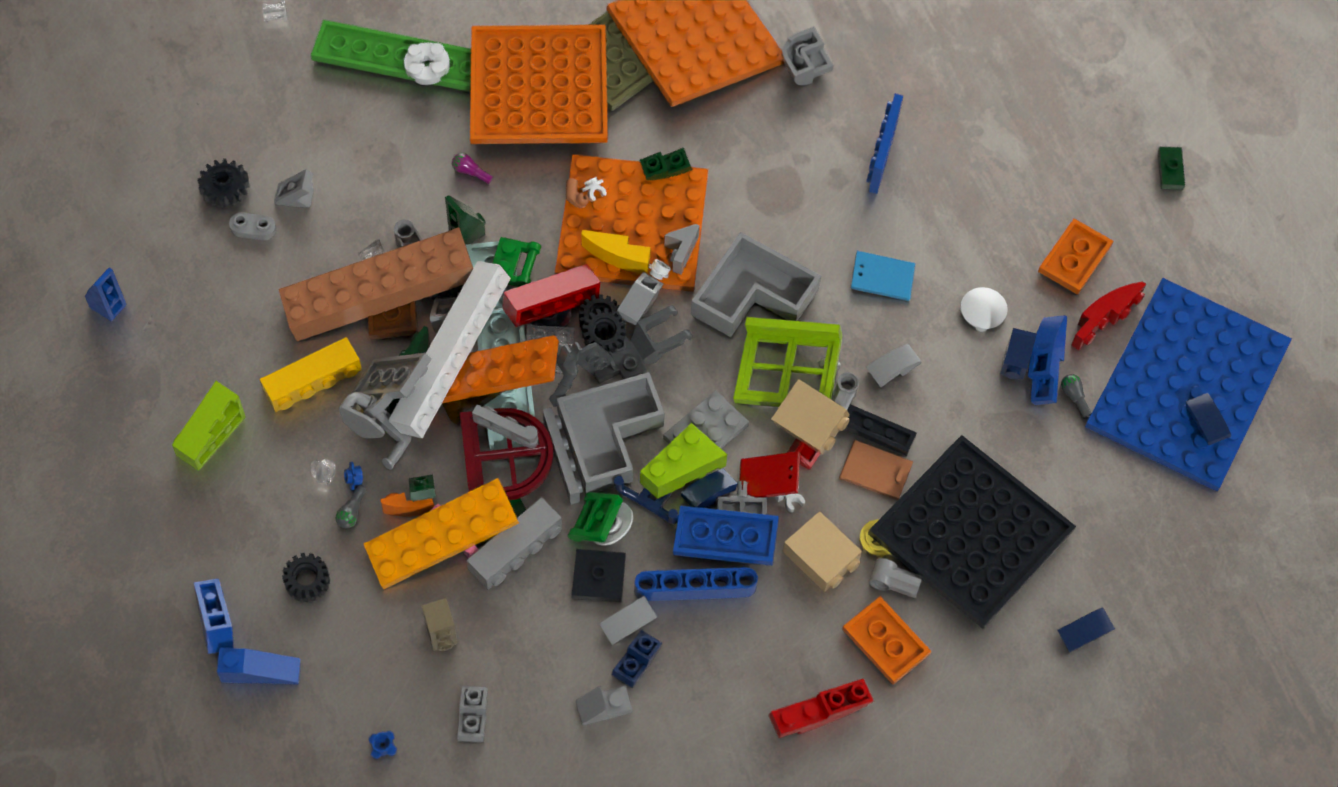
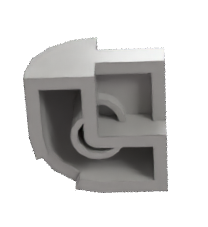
(805, 56)

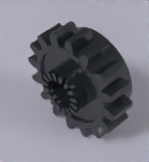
(223, 183)

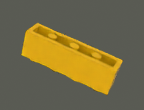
(311, 374)

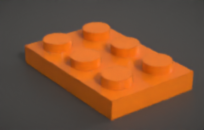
(1075, 256)
(886, 640)

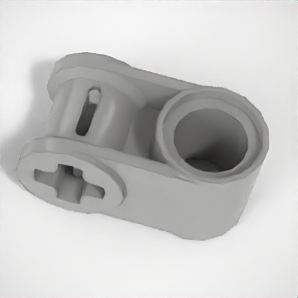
(405, 226)

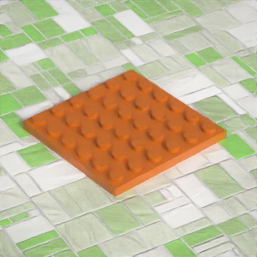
(696, 43)
(538, 84)
(633, 209)

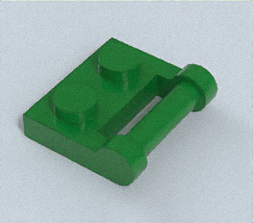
(508, 257)
(596, 517)

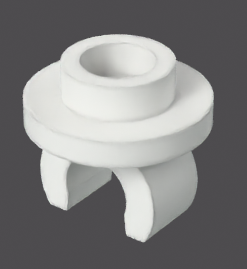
(592, 185)

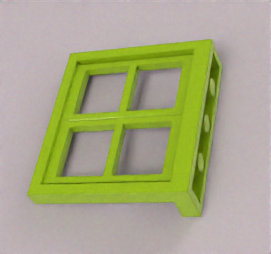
(793, 334)

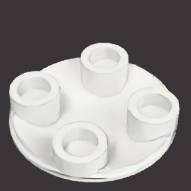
(983, 308)

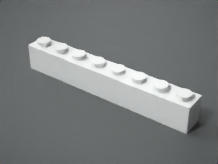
(451, 348)

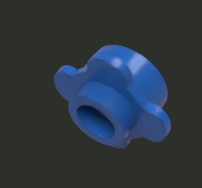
(353, 475)
(382, 737)

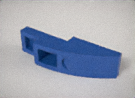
(1045, 359)

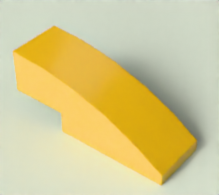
(616, 251)

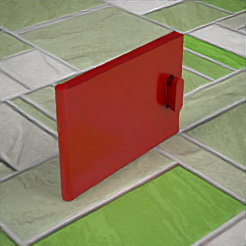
(771, 474)

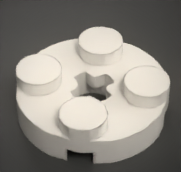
(426, 52)

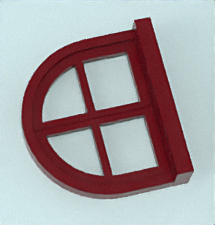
(474, 457)

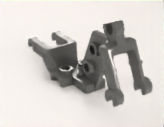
(626, 361)

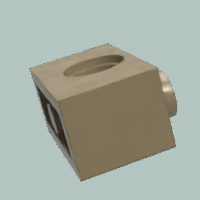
(440, 625)

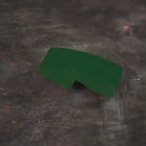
(665, 166)

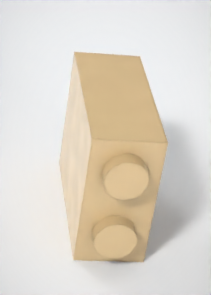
(811, 417)
(822, 552)

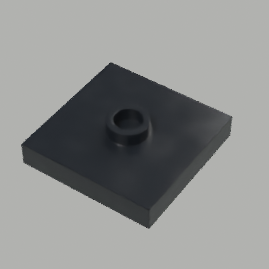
(598, 575)

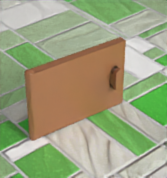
(876, 470)

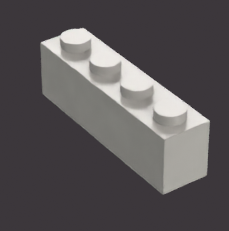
(513, 545)

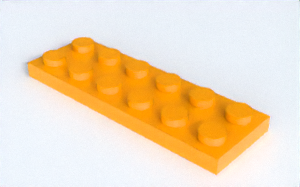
(441, 533)

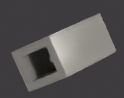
(639, 298)

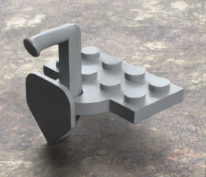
(380, 384)

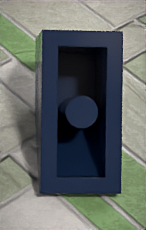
(1018, 354)

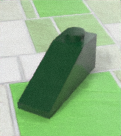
(463, 217)

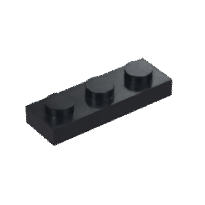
(880, 430)

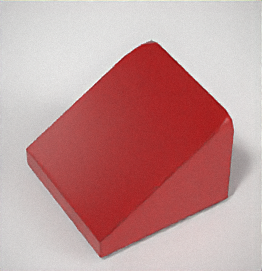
(807, 455)

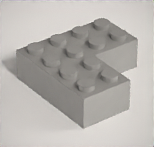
(751, 275)
(600, 419)

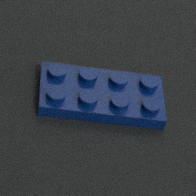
(884, 143)
(726, 535)

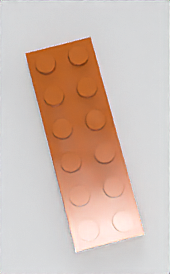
(505, 368)

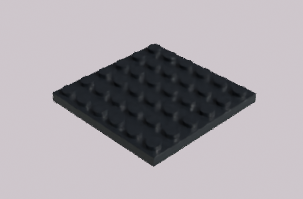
(972, 531)

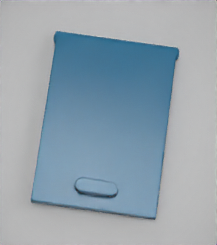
(883, 275)

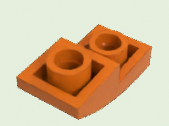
(397, 505)

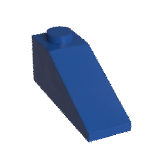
(106, 296)
(214, 615)
(257, 667)

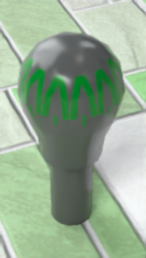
(1073, 388)
(348, 514)

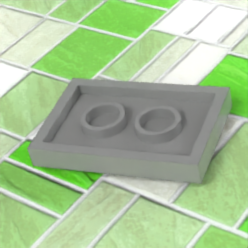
(714, 418)

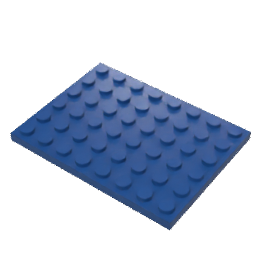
(1175, 355)

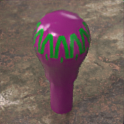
(464, 164)

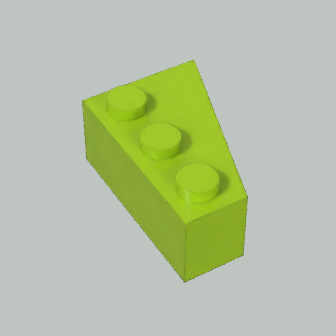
(209, 426)
(681, 461)

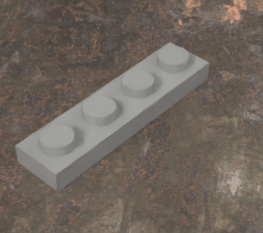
(566, 465)

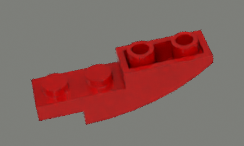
(1107, 309)
(822, 709)

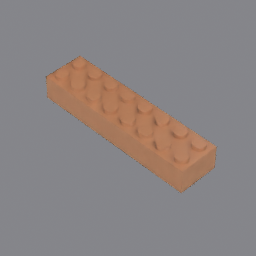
(376, 284)

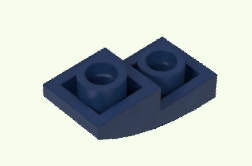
(1208, 419)
(705, 490)
(1086, 629)
(637, 658)

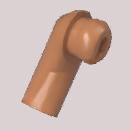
(575, 198)

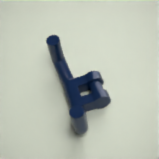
(643, 499)

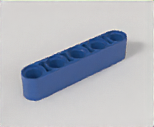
(706, 577)

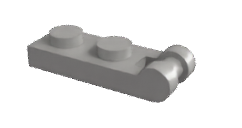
(506, 426)

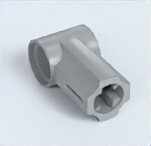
(843, 396)
(888, 576)

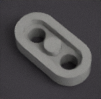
(251, 226)

